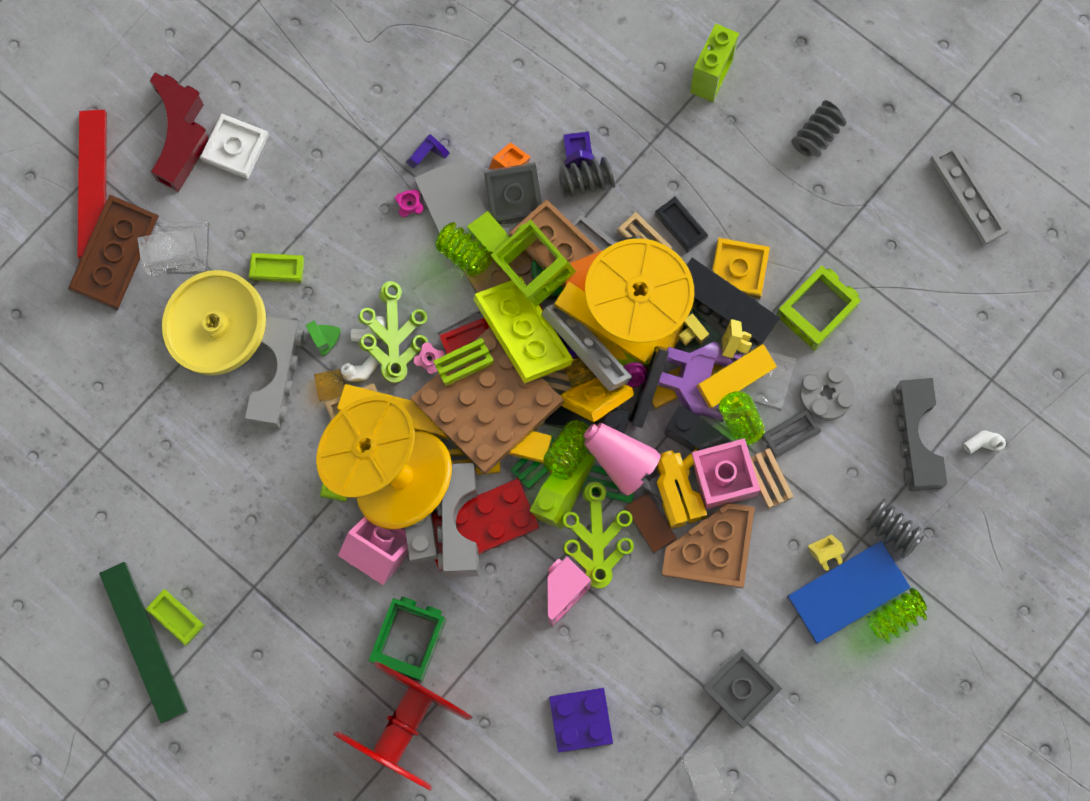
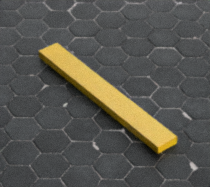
(531, 448)

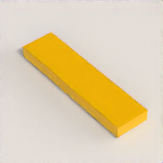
(574, 303)

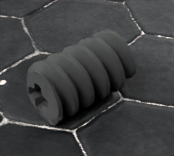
(818, 129)
(586, 176)
(894, 529)

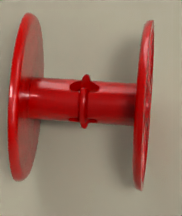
(403, 724)

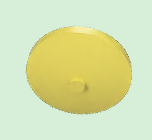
(213, 322)

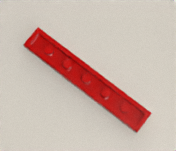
(91, 173)

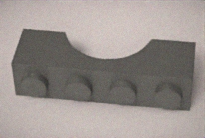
(923, 468)

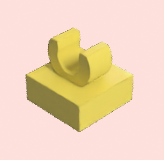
(693, 330)
(735, 339)
(827, 549)

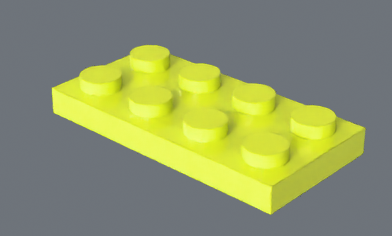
(522, 331)

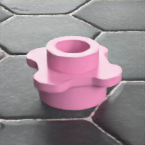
(421, 359)

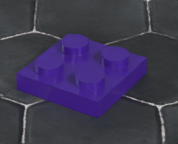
(581, 720)

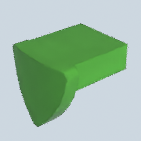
(324, 336)

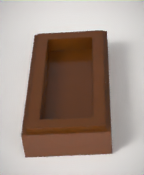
(650, 523)

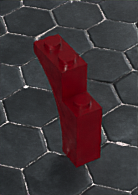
(184, 137)

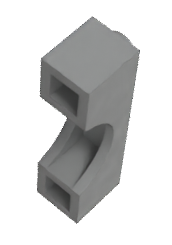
(268, 405)
(459, 554)

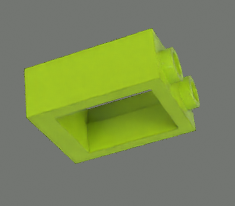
(714, 63)
(545, 282)
(800, 325)

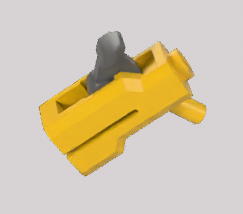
(675, 491)

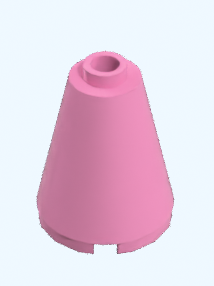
(621, 456)

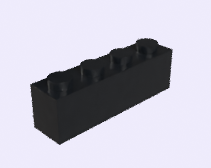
(726, 302)

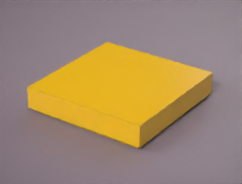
(741, 265)
(594, 399)

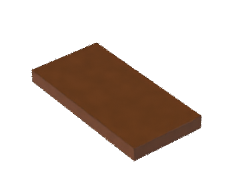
(112, 252)

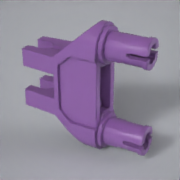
(694, 369)

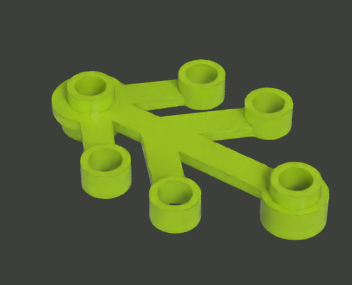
(392, 336)
(597, 539)

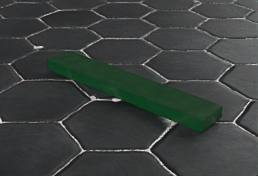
(143, 642)

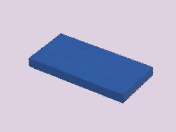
(848, 592)

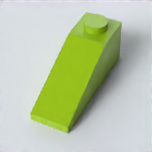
(559, 495)

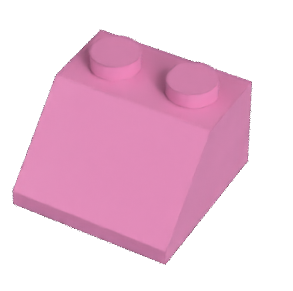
(725, 474)
(375, 549)
(565, 588)

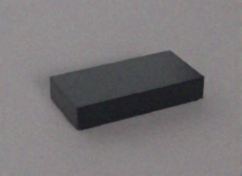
(681, 224)

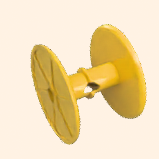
(639, 293)
(384, 462)

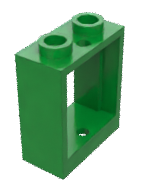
(430, 614)

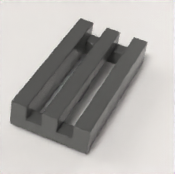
(772, 444)

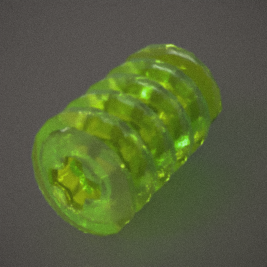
(463, 250)
(742, 417)
(567, 450)
(898, 615)

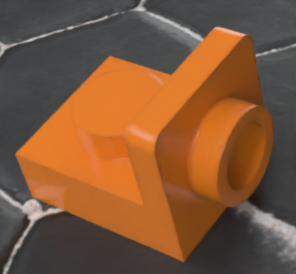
(509, 156)

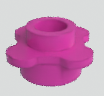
(412, 196)

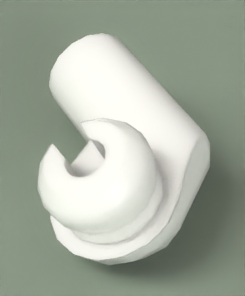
(356, 334)
(360, 372)
(985, 440)

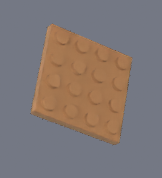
(488, 409)

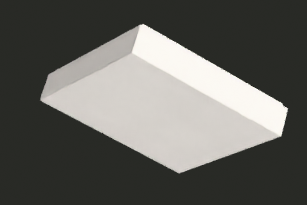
(234, 146)

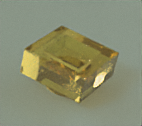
(578, 373)
(329, 385)

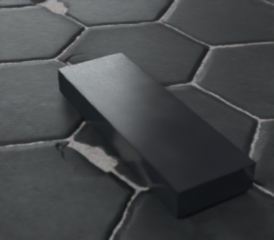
(649, 386)

